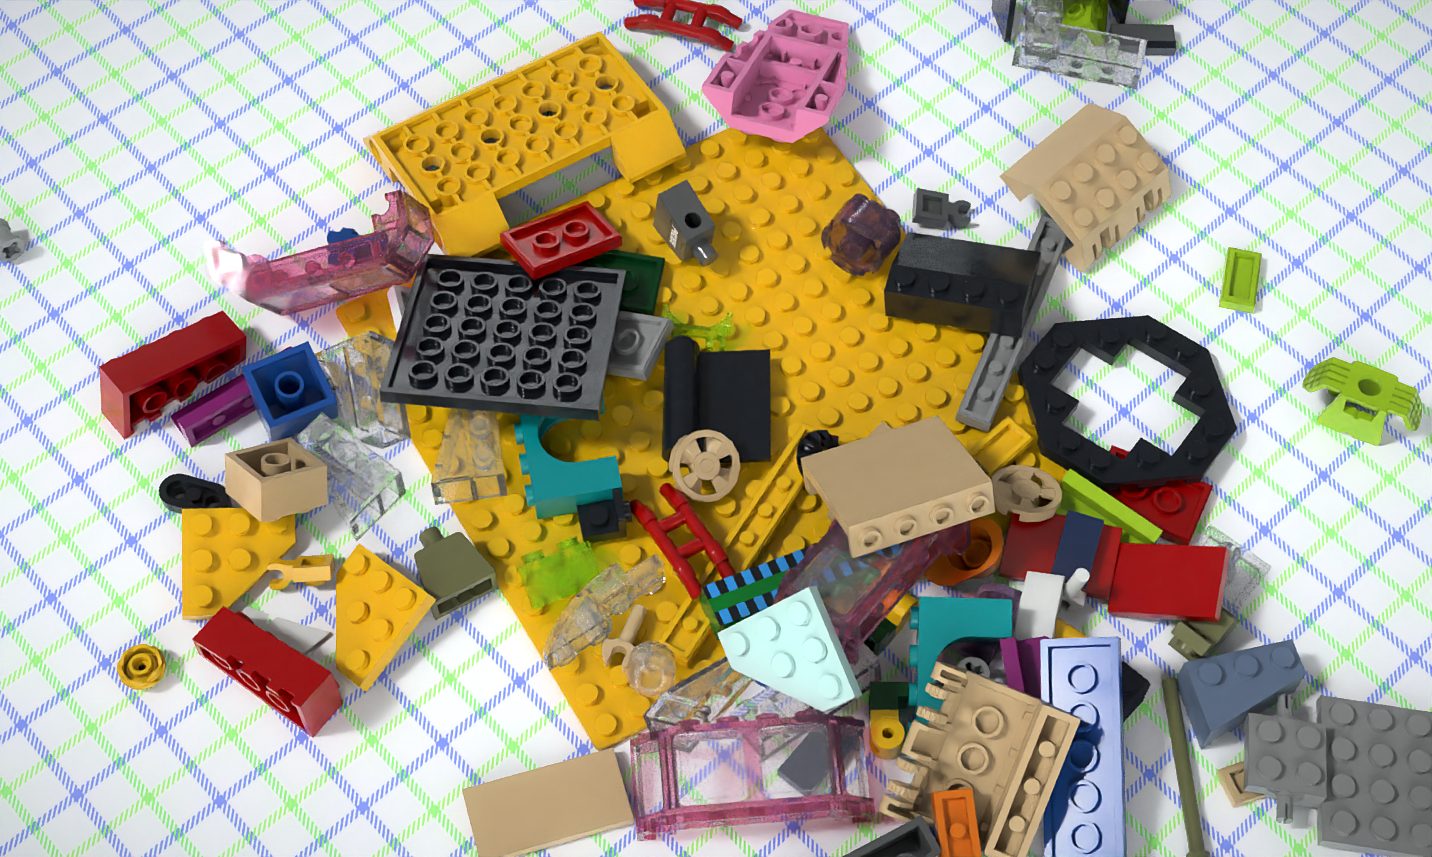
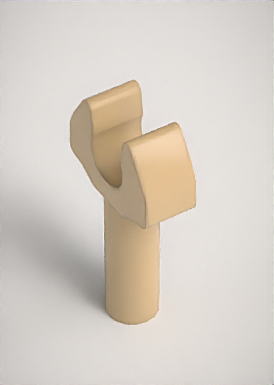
(625, 642)

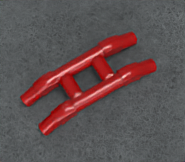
(695, 29)
(678, 555)

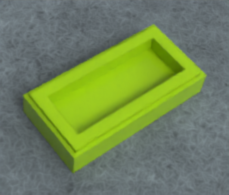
(1240, 280)

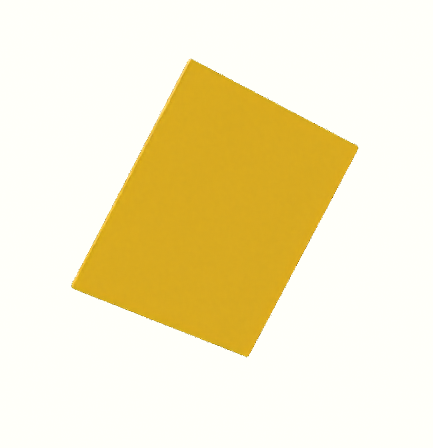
(830, 367)

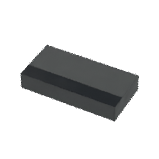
(1159, 36)

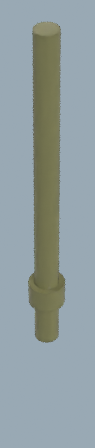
(1183, 769)

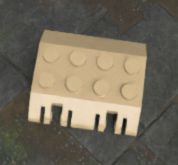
(1092, 180)
(987, 741)

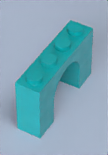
(558, 484)
(943, 623)

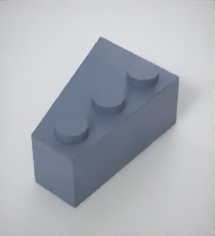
(1230, 685)

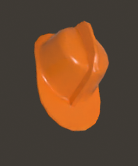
(976, 561)

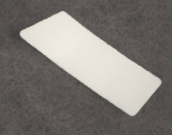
(291, 633)

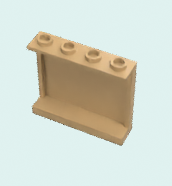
(899, 485)

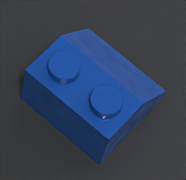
(289, 391)

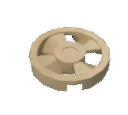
(704, 465)
(1019, 494)

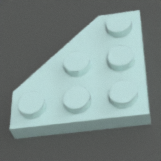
(793, 651)

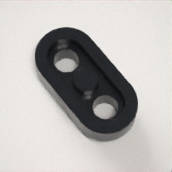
(197, 491)

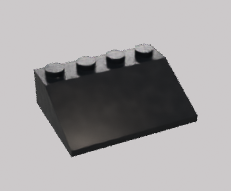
(961, 284)

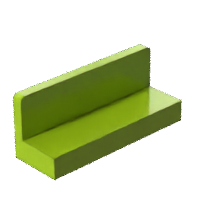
(1088, 499)

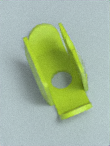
(1366, 388)

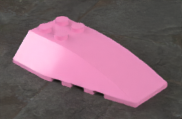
(783, 78)

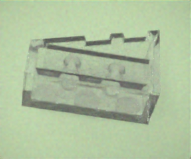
(356, 374)
(469, 458)
(357, 477)

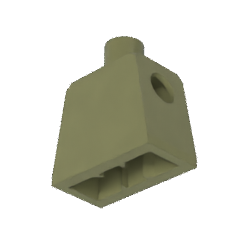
(452, 571)

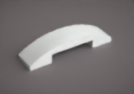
(1039, 605)

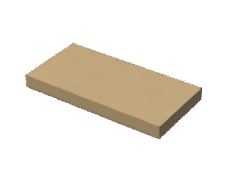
(548, 805)

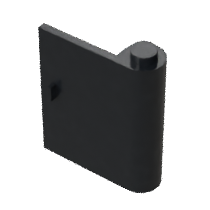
(720, 394)

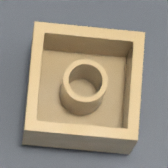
(276, 479)

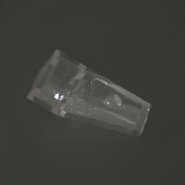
(698, 697)

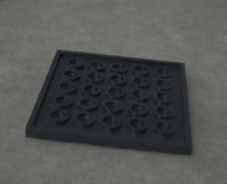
(504, 342)

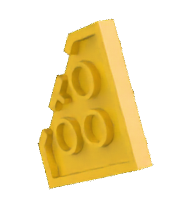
(227, 556)
(373, 615)

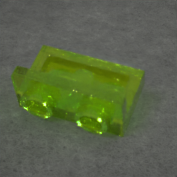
(558, 572)

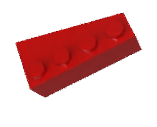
(168, 369)
(270, 669)

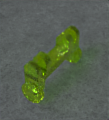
(716, 332)

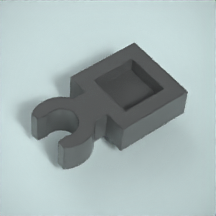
(935, 210)

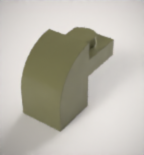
(1201, 639)

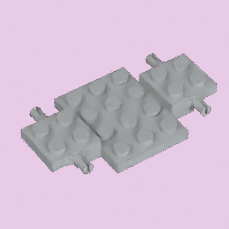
(1357, 765)

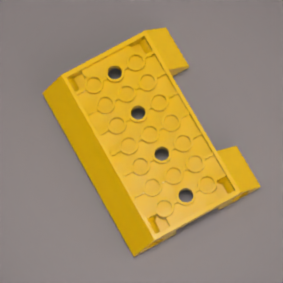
(529, 145)

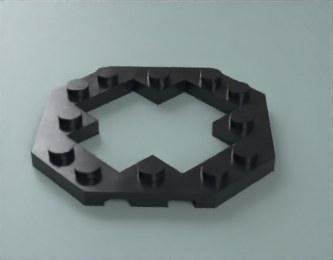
(1145, 463)

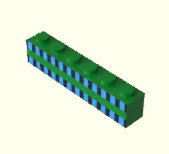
(745, 592)

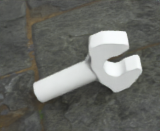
(1072, 590)

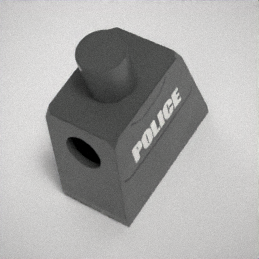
(685, 224)

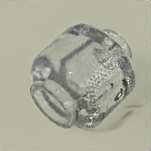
(651, 668)

